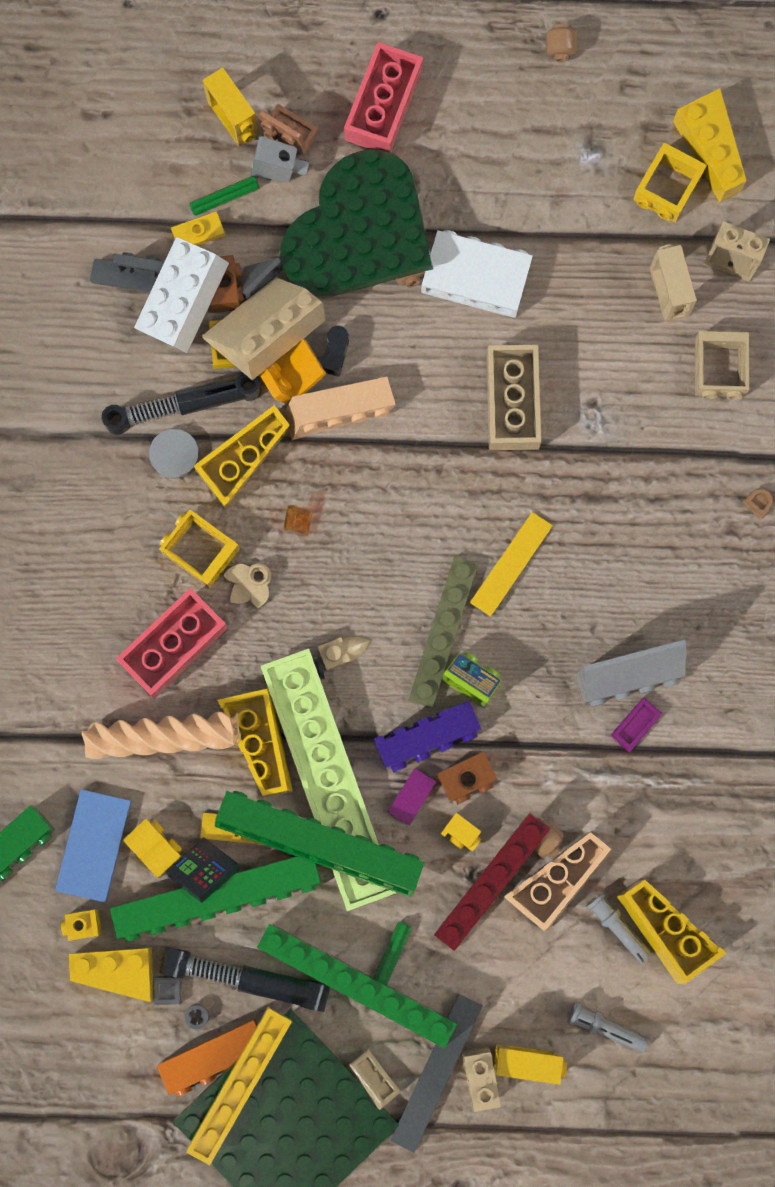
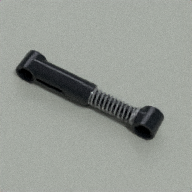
(184, 402)
(248, 980)

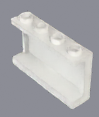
(477, 273)

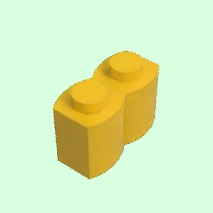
(153, 847)

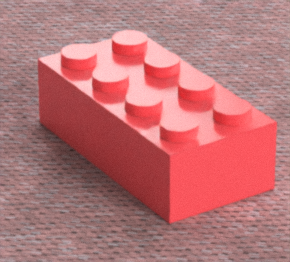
(383, 98)
(172, 643)

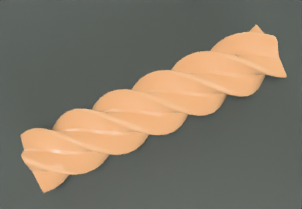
(166, 737)

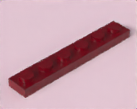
(492, 881)

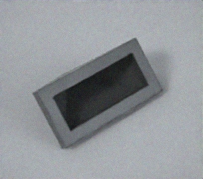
(259, 275)

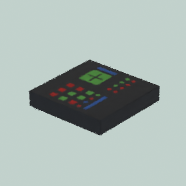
(202, 869)

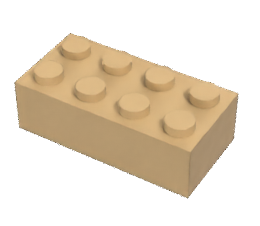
(513, 397)

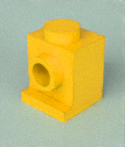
(462, 833)
(91, 923)

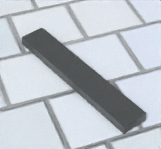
(435, 1076)

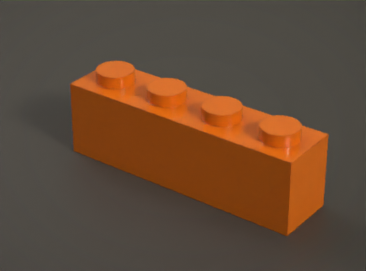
(205, 1059)

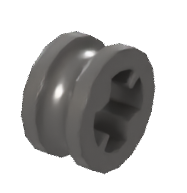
(188, 1017)

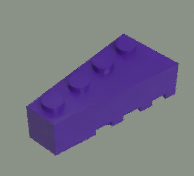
(427, 736)

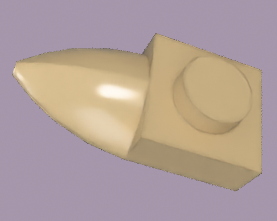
(342, 651)

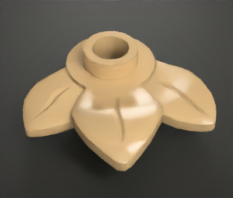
(246, 587)

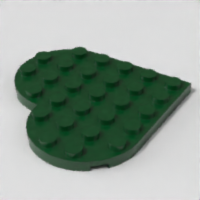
(361, 231)

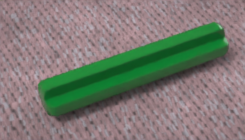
(224, 195)
(392, 952)

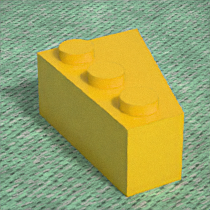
(116, 971)

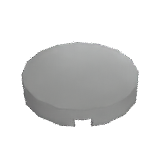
(174, 453)

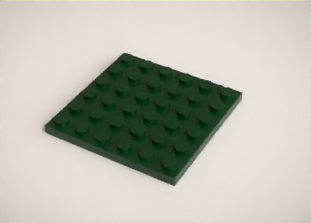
(301, 1122)

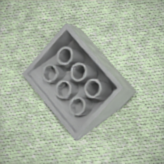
(632, 673)

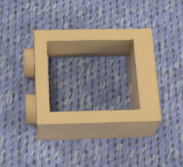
(725, 251)
(672, 282)
(722, 340)
(481, 1079)

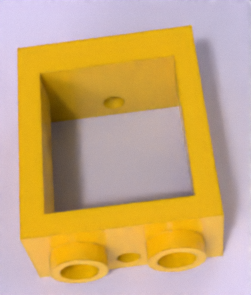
(231, 107)
(679, 162)
(218, 565)
(529, 1064)

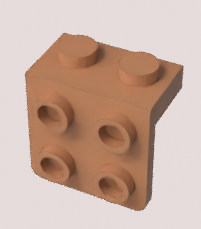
(288, 128)

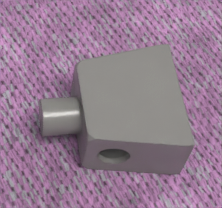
(276, 161)

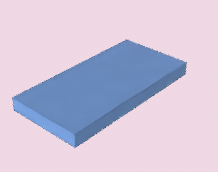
(93, 846)

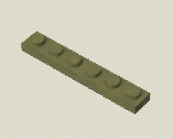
(443, 632)

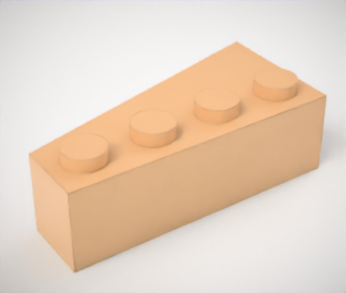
(338, 407)
(554, 886)

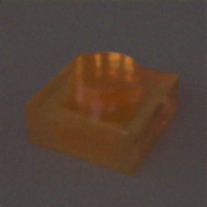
(297, 520)

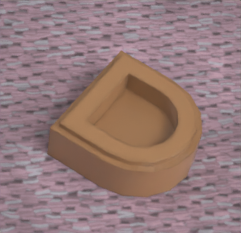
(759, 502)

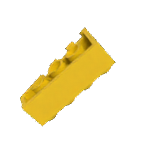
(711, 141)
(240, 456)
(261, 740)
(671, 935)

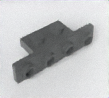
(127, 272)

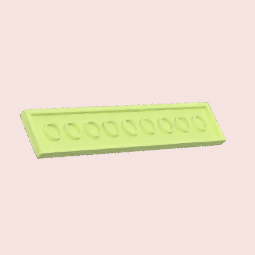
(321, 761)

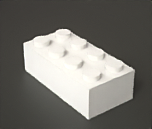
(181, 294)

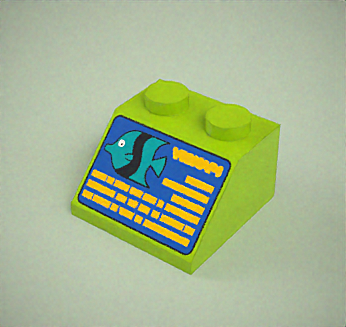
(472, 679)

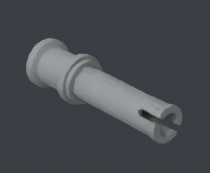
(611, 918)
(597, 1024)

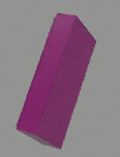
(636, 724)
(411, 796)

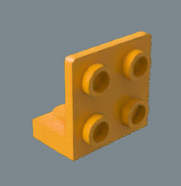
(293, 373)

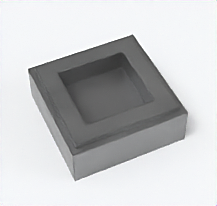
(167, 991)

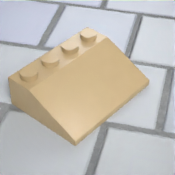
(266, 326)

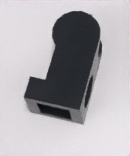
(336, 351)

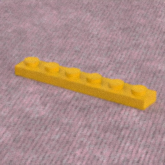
(238, 1086)

